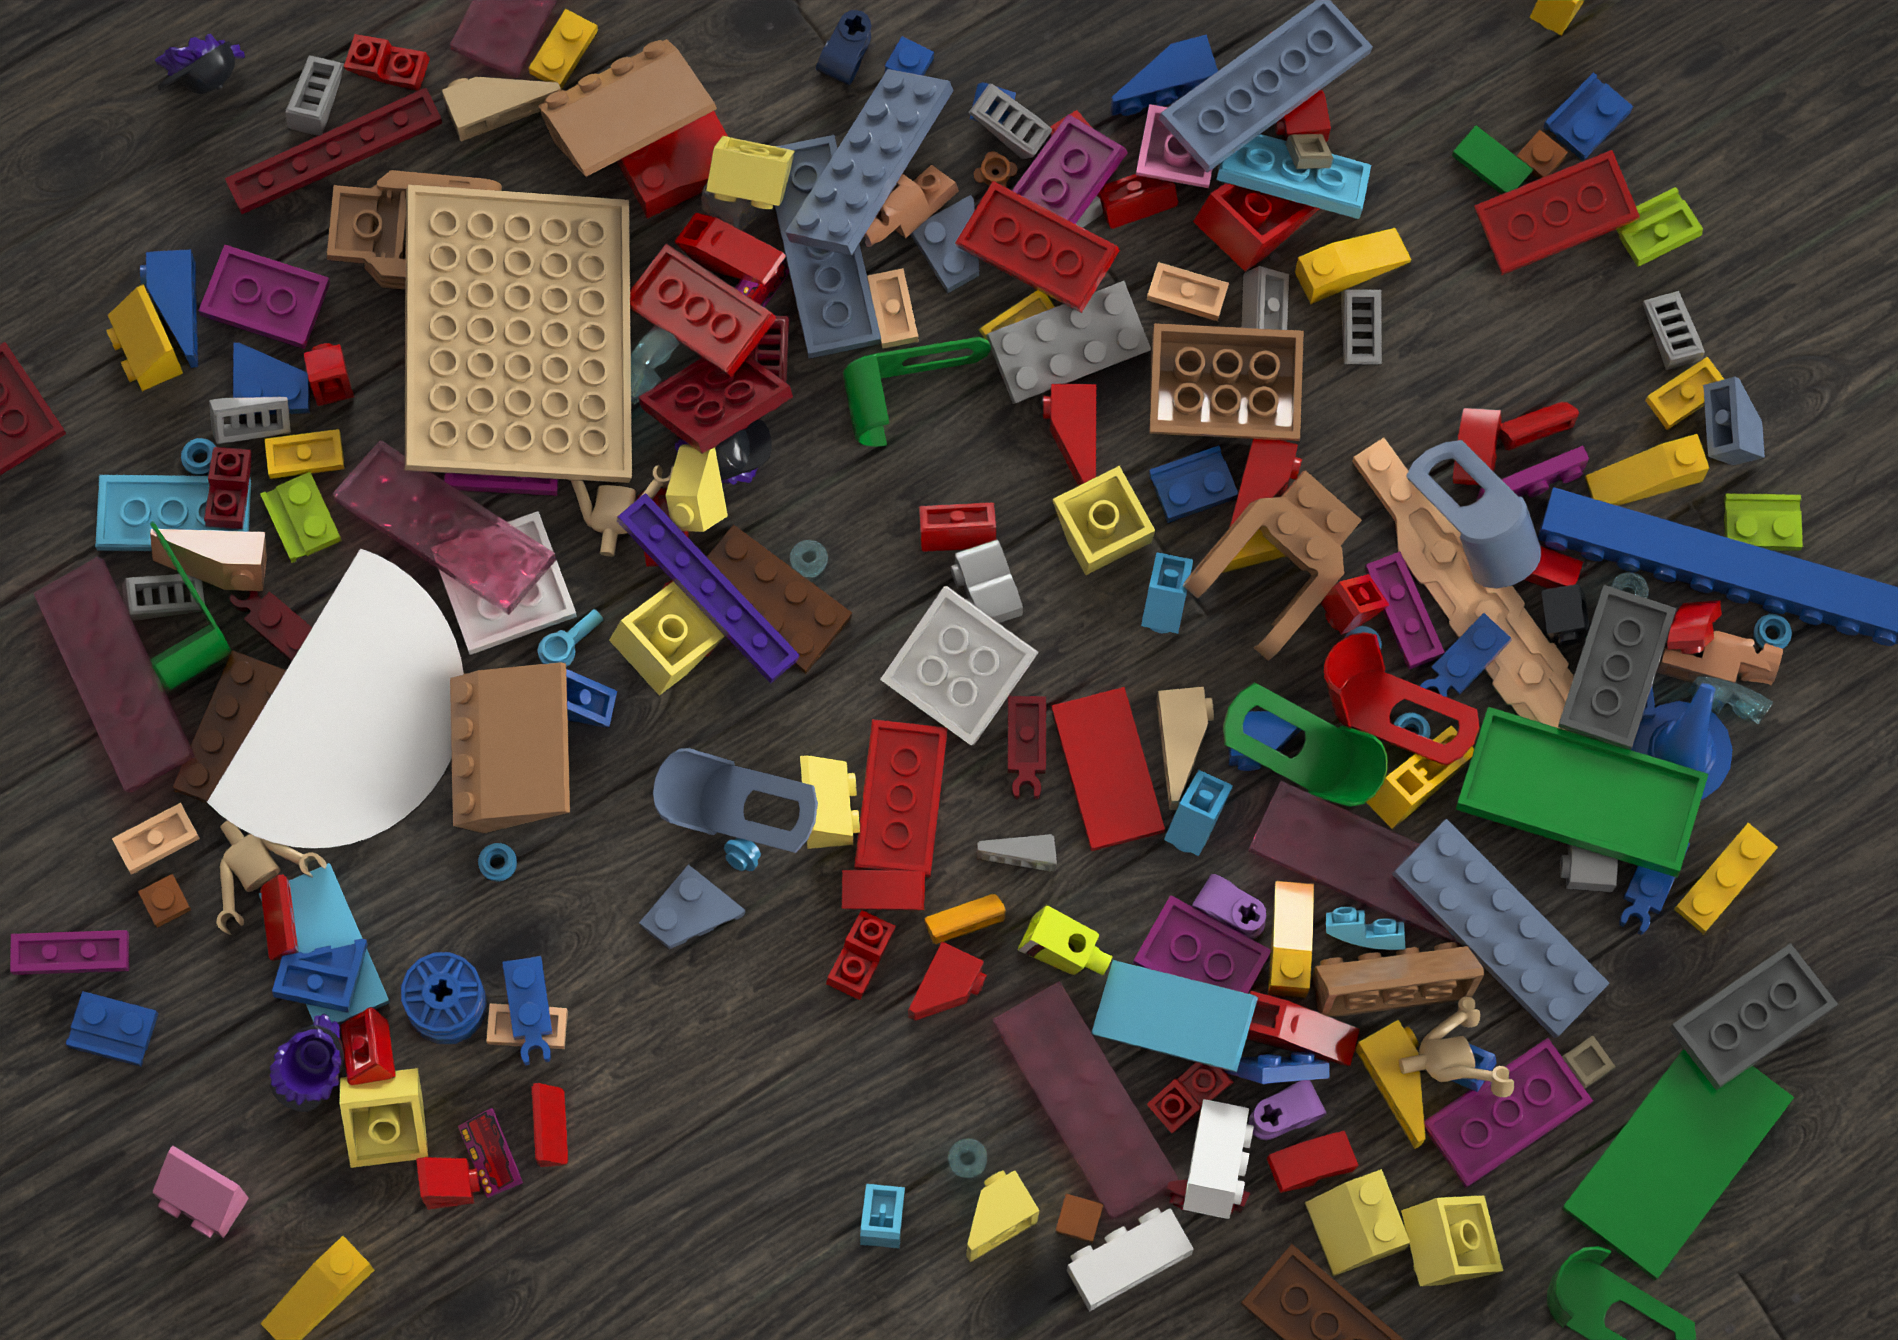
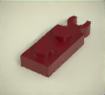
(274, 622)
(1026, 741)

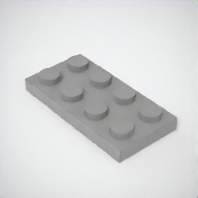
(1067, 343)

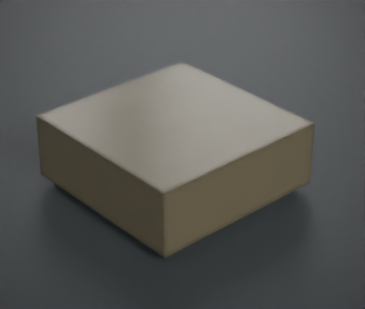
(1309, 151)
(1588, 1062)

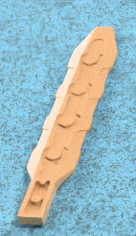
(1530, 669)

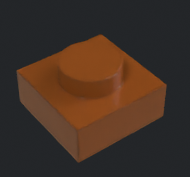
(1542, 155)
(164, 900)

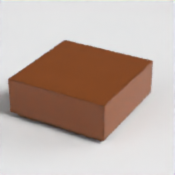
(1079, 1218)

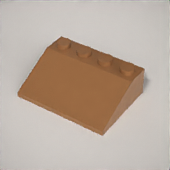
(625, 107)
(1226, 382)
(509, 746)
(1396, 981)

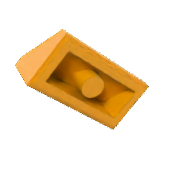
(965, 918)

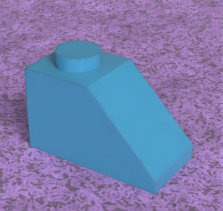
(1166, 593)
(1198, 813)

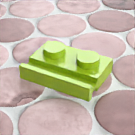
(1663, 226)
(301, 517)
(1764, 520)

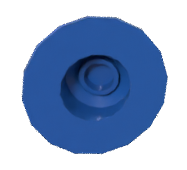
(1689, 737)

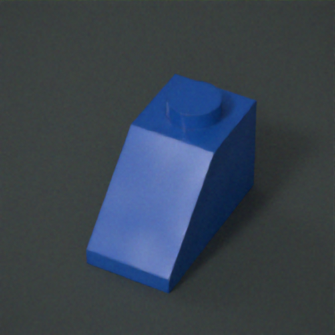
(589, 700)
(1266, 729)

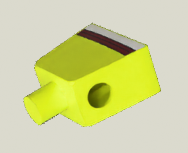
(1049, 939)

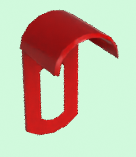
(1366, 694)

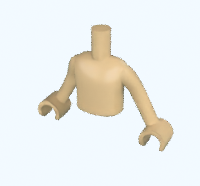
(609, 504)
(253, 866)
(1453, 1057)

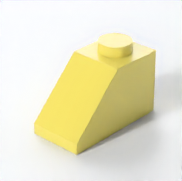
(695, 490)

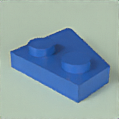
(265, 376)
(322, 976)
(1278, 1069)

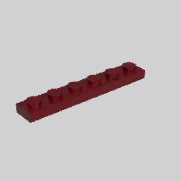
(333, 151)

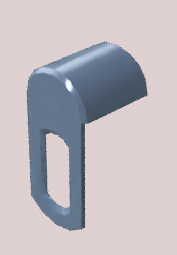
(1493, 530)
(711, 793)

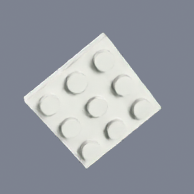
(542, 607)
(959, 665)

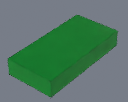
(1491, 161)

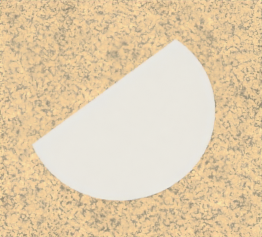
(354, 721)

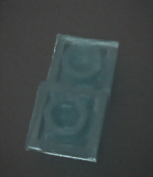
(651, 351)
(1745, 702)

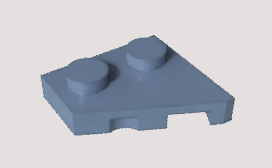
(937, 243)
(689, 910)

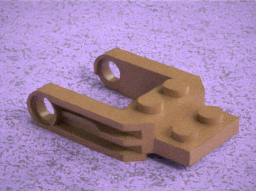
(371, 222)
(1308, 529)

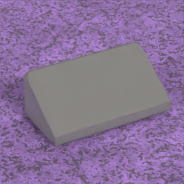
(1265, 299)

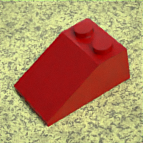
(673, 165)
(1250, 222)

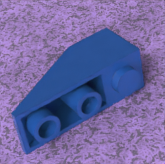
(1167, 77)

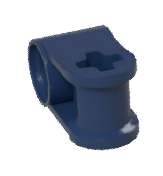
(843, 51)

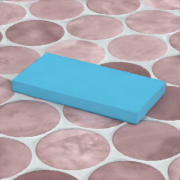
(1268, 168)
(134, 501)
(326, 920)
(1174, 1015)

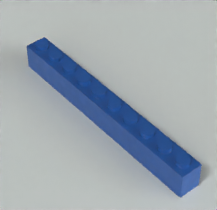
(1721, 565)

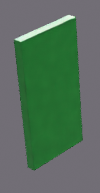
(1582, 792)
(1674, 1161)

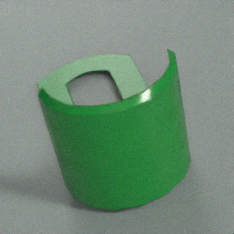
(865, 387)
(194, 652)
(1334, 761)
(1585, 1290)

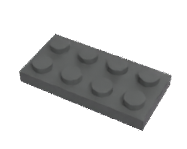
(1617, 667)
(1753, 1016)

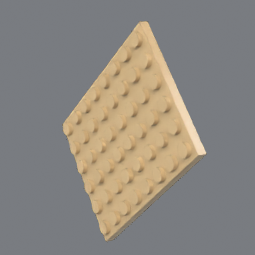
(517, 334)

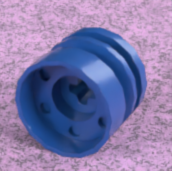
(458, 1014)

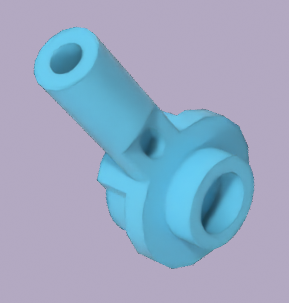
(561, 645)

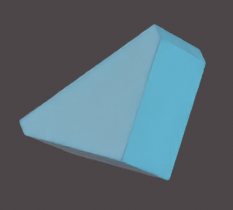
(882, 1216)

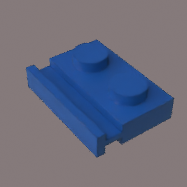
(1588, 116)
(1193, 484)
(112, 1028)

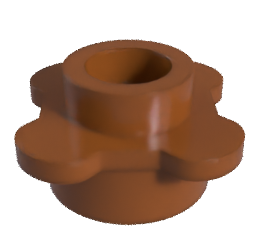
(992, 162)

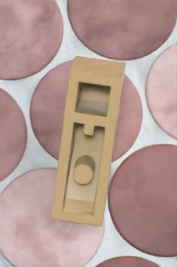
(492, 102)
(1182, 725)

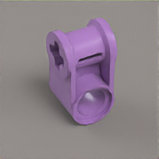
(1228, 904)
(1292, 1109)

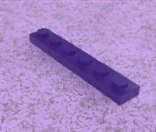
(708, 588)

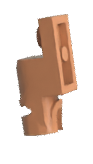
(911, 204)
(1724, 659)

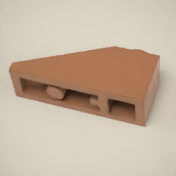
(217, 557)

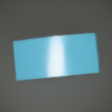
(1350, 926)

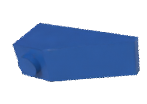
(172, 286)

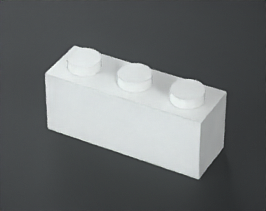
(1218, 1159)
(1128, 1257)

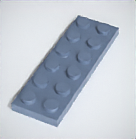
(1265, 83)
(869, 161)
(826, 284)
(1500, 928)

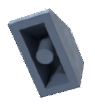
(1732, 423)

